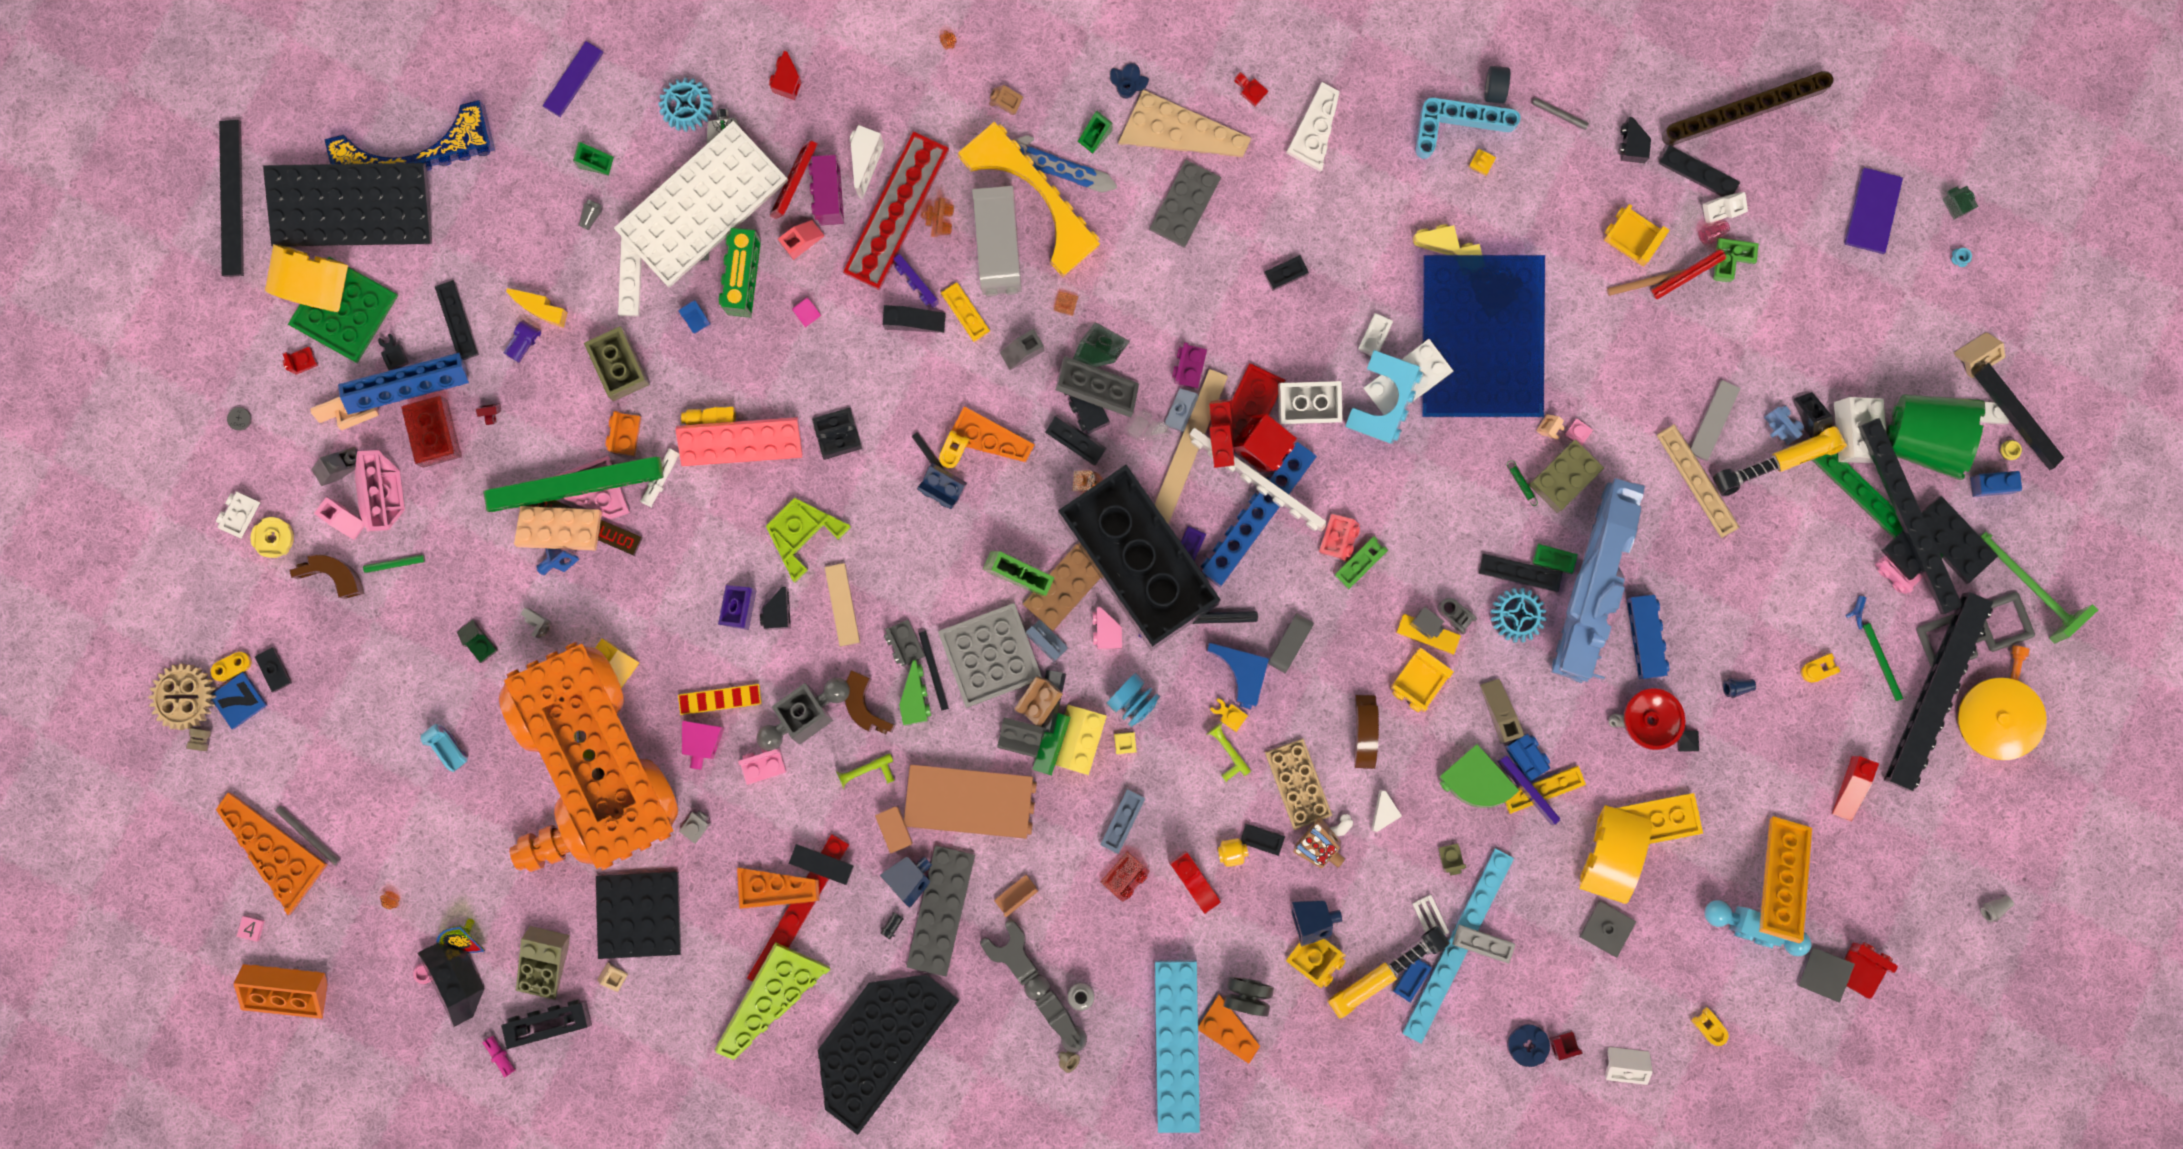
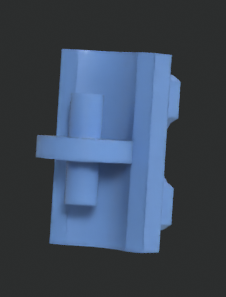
(1783, 426)

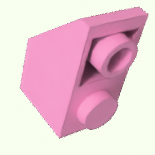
(340, 518)
(1108, 631)

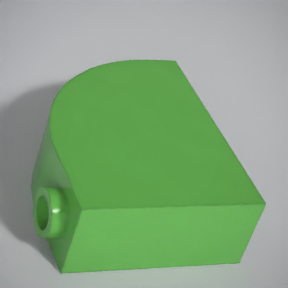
(1018, 573)
(1478, 781)

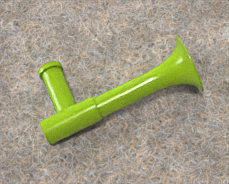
(875, 764)
(1240, 765)

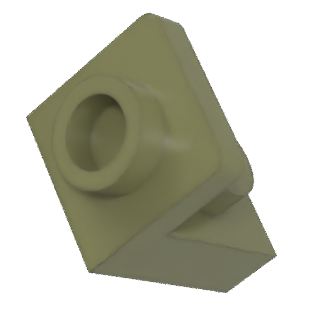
(1451, 859)

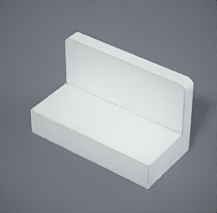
(1628, 1066)

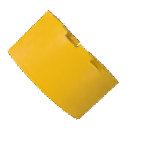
(305, 280)
(1617, 855)

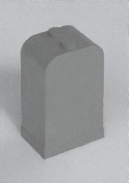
(997, 240)

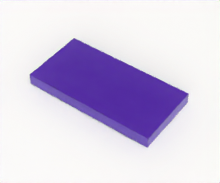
(1873, 211)

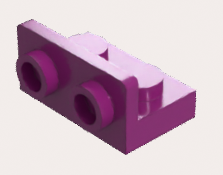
(1190, 366)

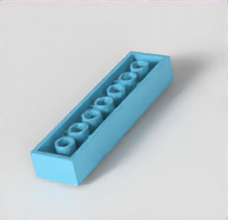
(1177, 1046)

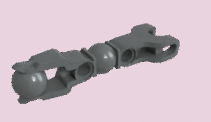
(1036, 986)

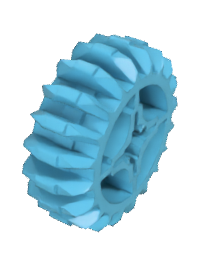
(673, 94)
(1519, 606)

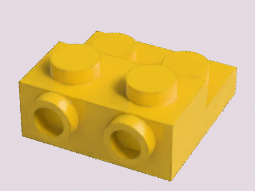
(1317, 961)

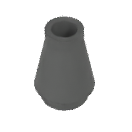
(589, 214)

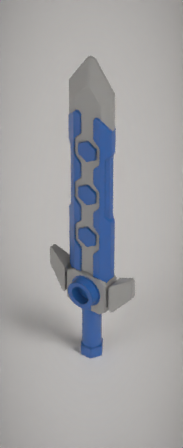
(1065, 169)

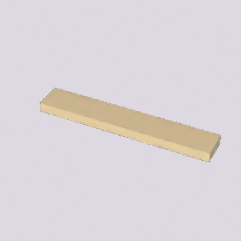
(1698, 481)

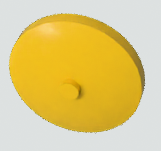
(2002, 718)

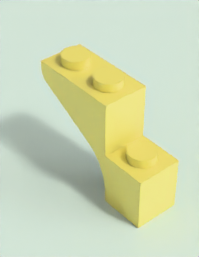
(1444, 241)

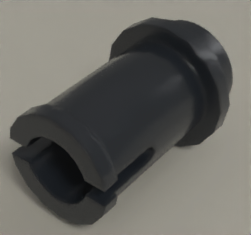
(891, 926)

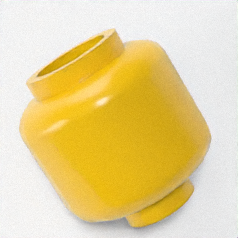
(1232, 852)

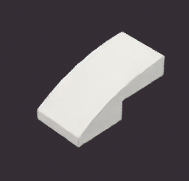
(1724, 207)

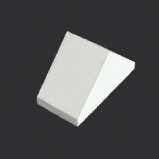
(1385, 812)

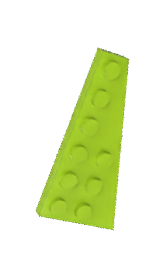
(774, 990)

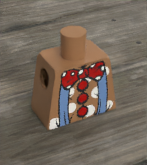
(1320, 845)

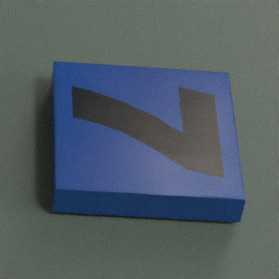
(238, 700)

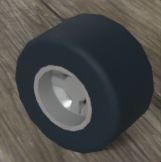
(1497, 84)

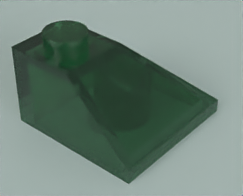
(1100, 346)

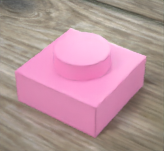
(1578, 431)

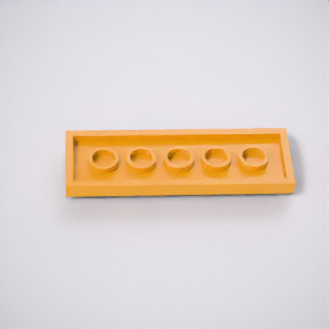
(1786, 880)

